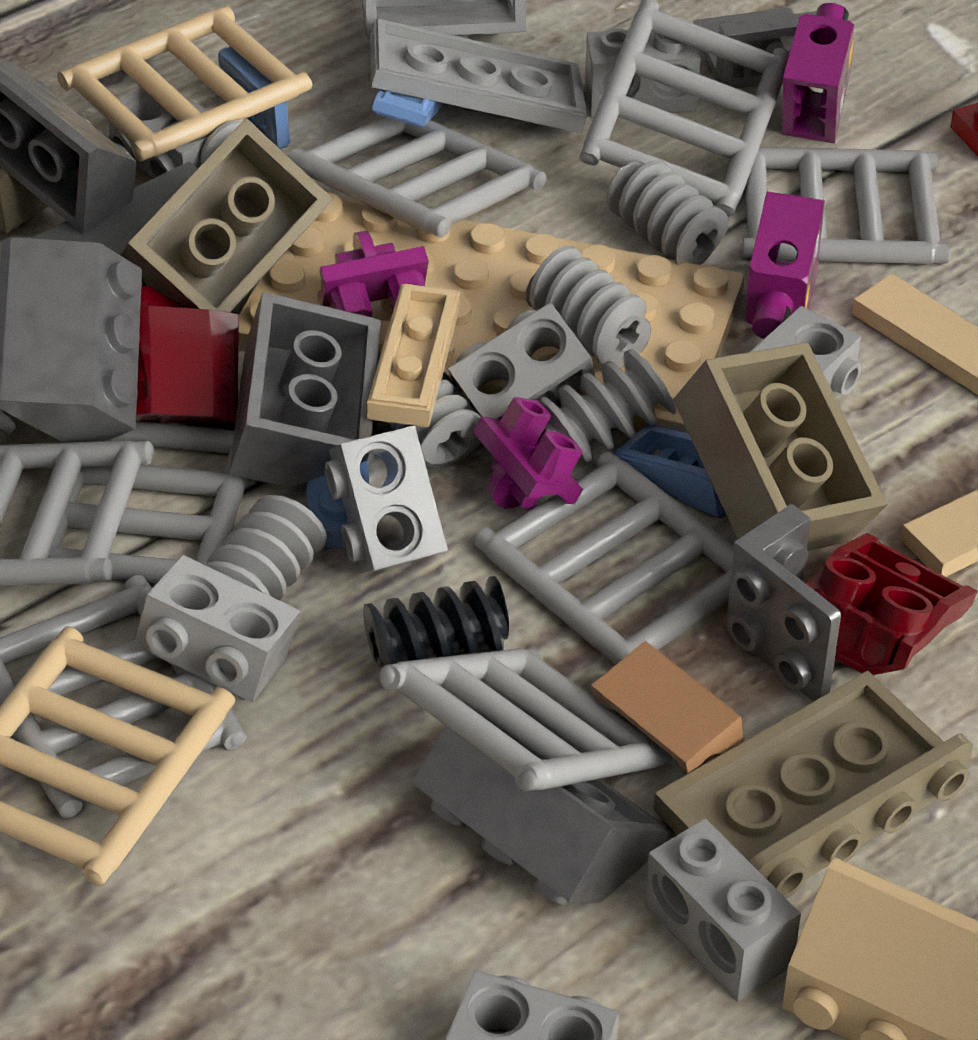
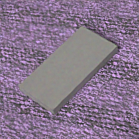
(476, 75)

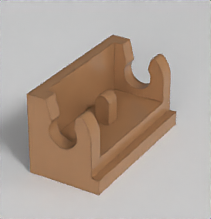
(670, 707)

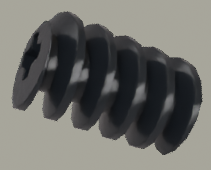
(440, 628)

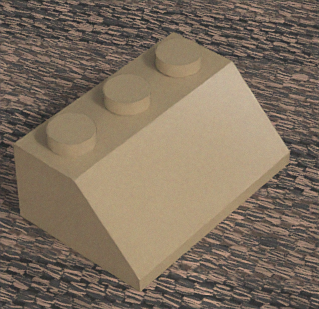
(883, 963)

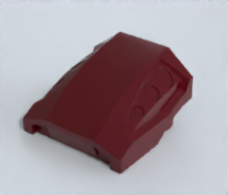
(188, 366)
(886, 604)

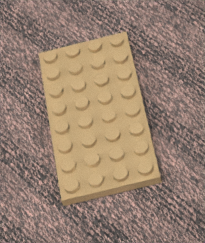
(492, 266)

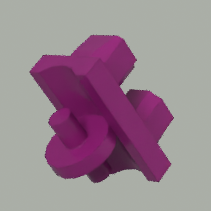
(370, 275)
(524, 463)

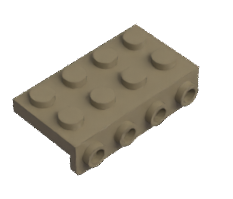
(820, 782)

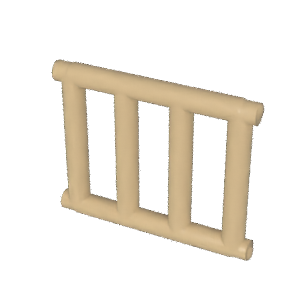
(191, 122)
(134, 807)

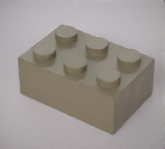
(227, 223)
(779, 440)

